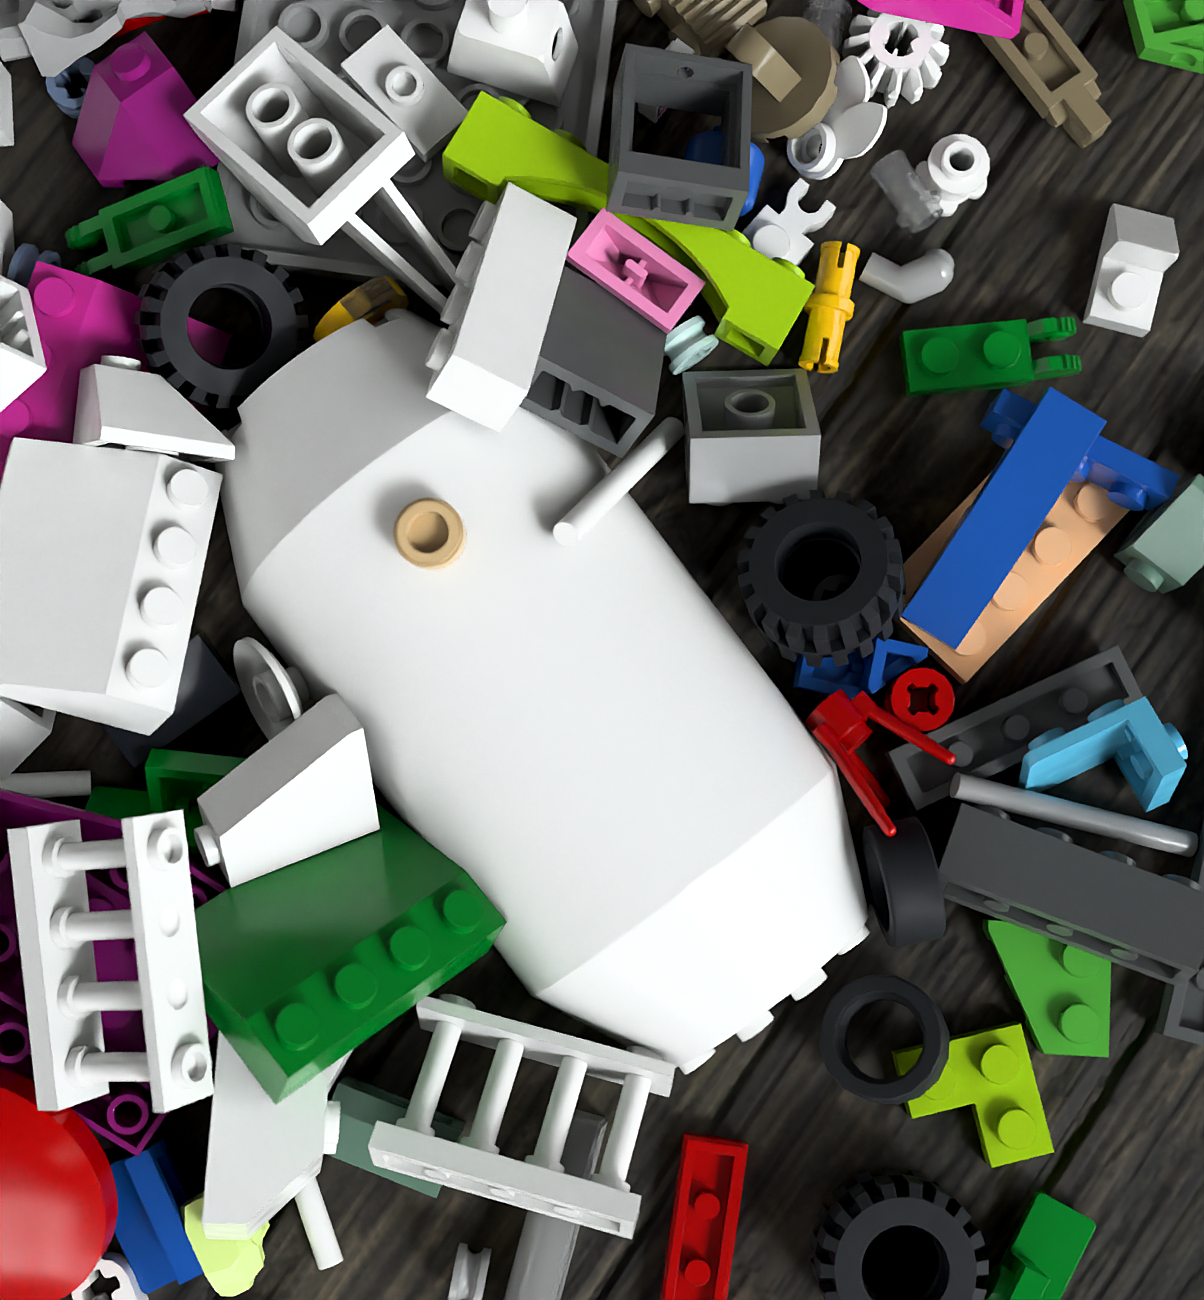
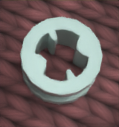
(688, 344)

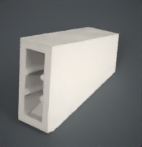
(291, 796)

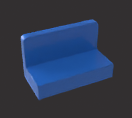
(151, 1218)

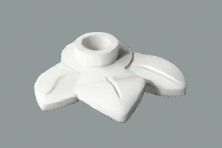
(846, 129)

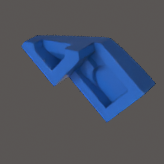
(860, 674)

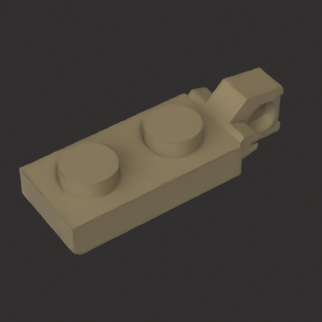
(1052, 74)

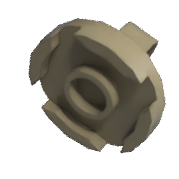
(790, 75)

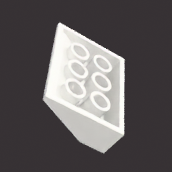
(100, 578)

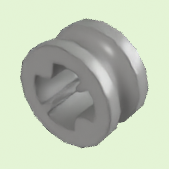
(469, 1274)

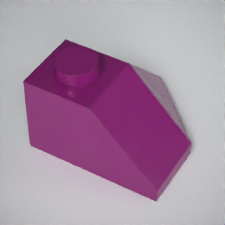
(136, 121)

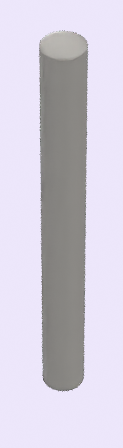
(1073, 815)

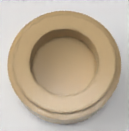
(429, 533)

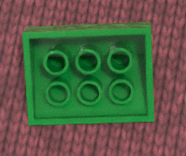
(336, 949)

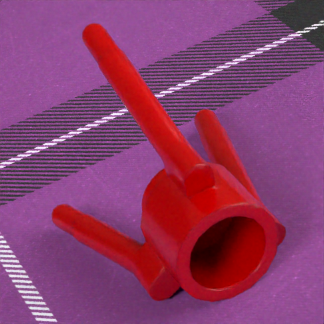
(842, 729)

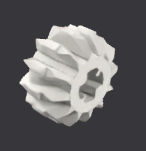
(893, 73)

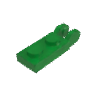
(153, 225)
(983, 356)

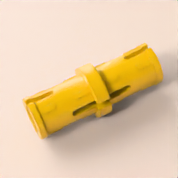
(829, 307)

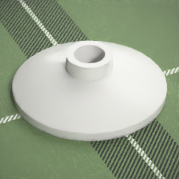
(270, 690)

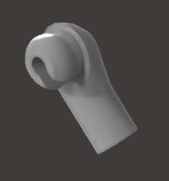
(913, 280)

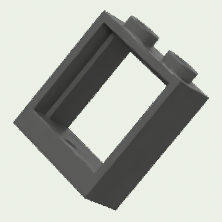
(672, 186)

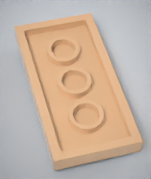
(1063, 540)

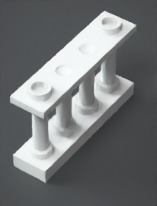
(61, 969)
(540, 1179)

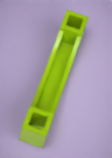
(747, 291)

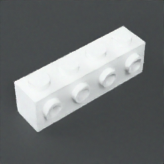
(501, 308)

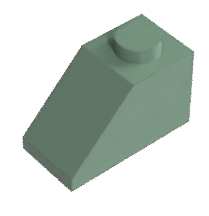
(1167, 541)

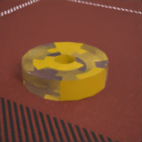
(366, 302)

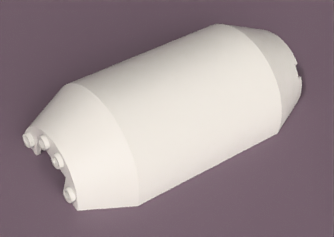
(544, 706)

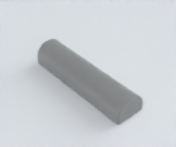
(547, 1241)

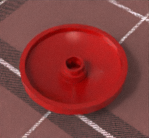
(53, 1196)

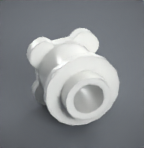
(956, 185)

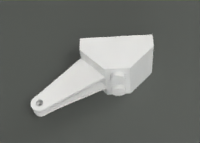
(315, 155)
(261, 1149)

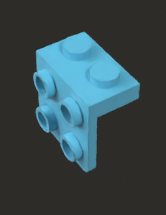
(1132, 734)

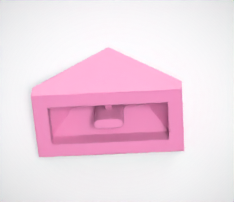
(635, 270)

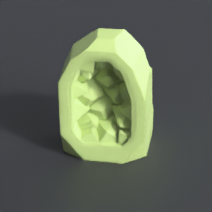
(226, 1263)

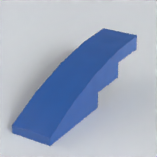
(1003, 518)

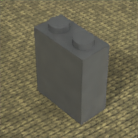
(596, 366)

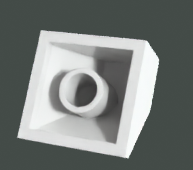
(143, 413)

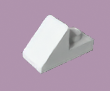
(1130, 270)

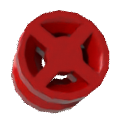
(912, 705)

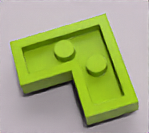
(997, 1078)

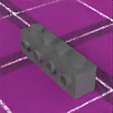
(1074, 894)

